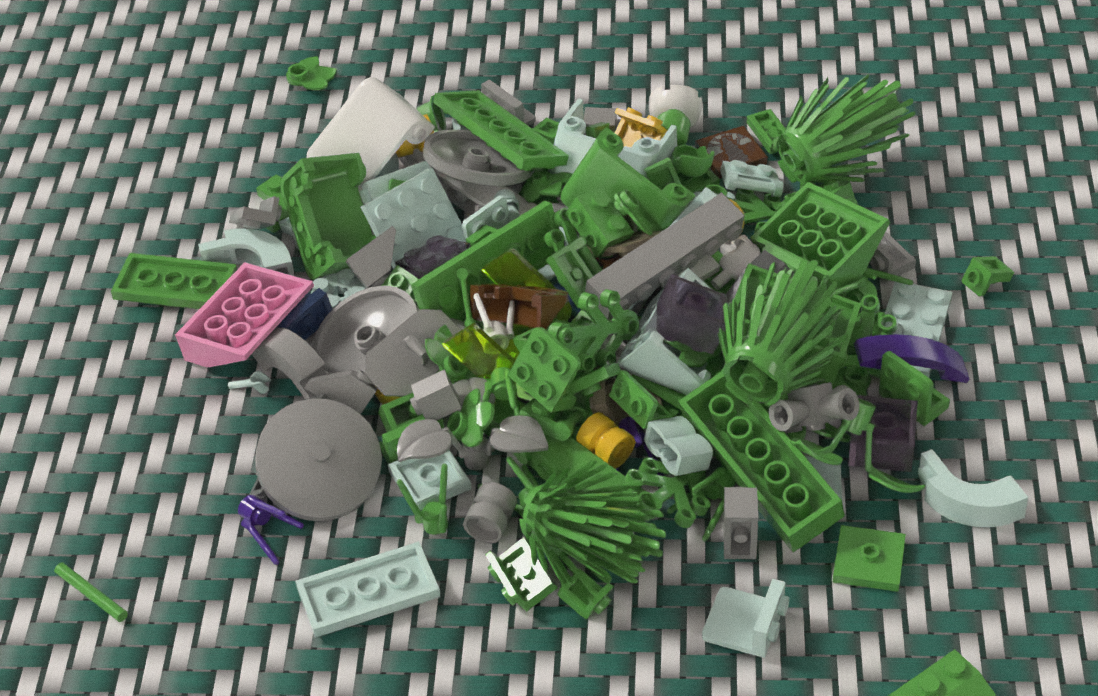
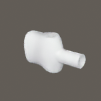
(734, 264)

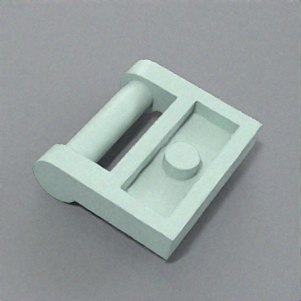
(749, 177)

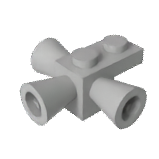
(814, 407)

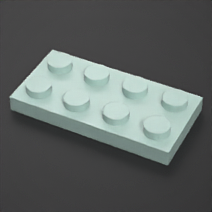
(919, 312)
(367, 589)

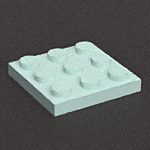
(416, 211)

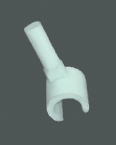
(256, 380)

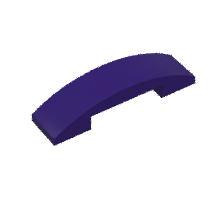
(915, 351)

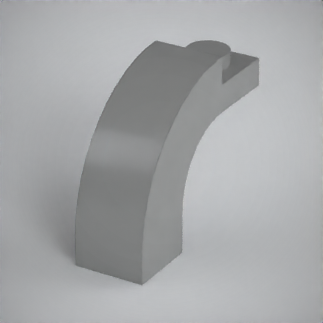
(292, 356)

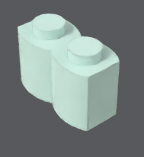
(678, 445)

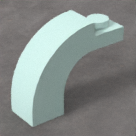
(249, 247)
(970, 503)

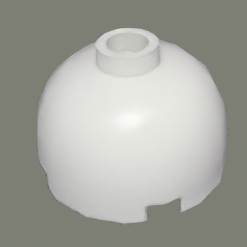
(679, 98)

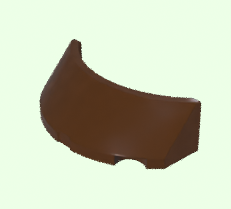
(533, 304)

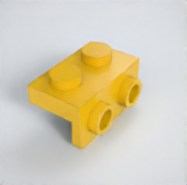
(635, 127)

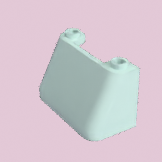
(657, 361)

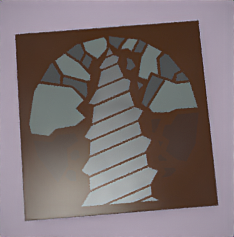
(732, 145)

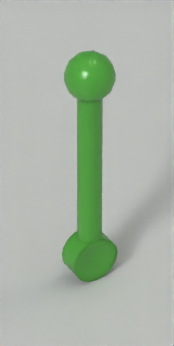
(462, 275)

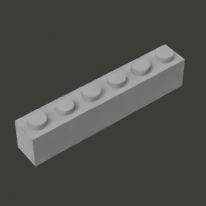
(669, 253)

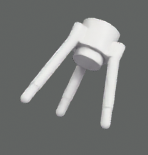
(494, 328)

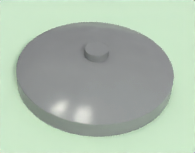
(470, 159)
(360, 325)
(318, 459)

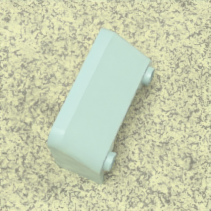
(573, 142)

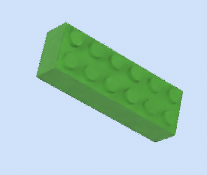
(761, 457)

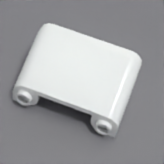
(372, 124)

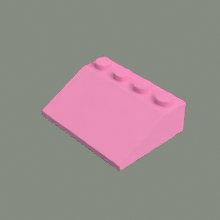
(240, 315)

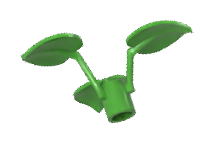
(855, 426)

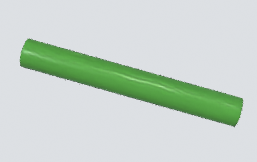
(91, 592)

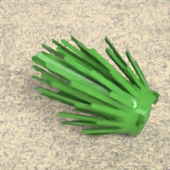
(837, 132)
(765, 358)
(578, 523)

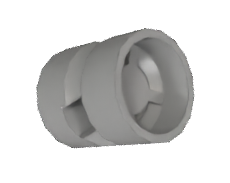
(490, 512)

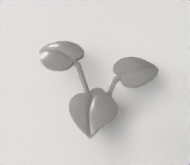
(427, 439)

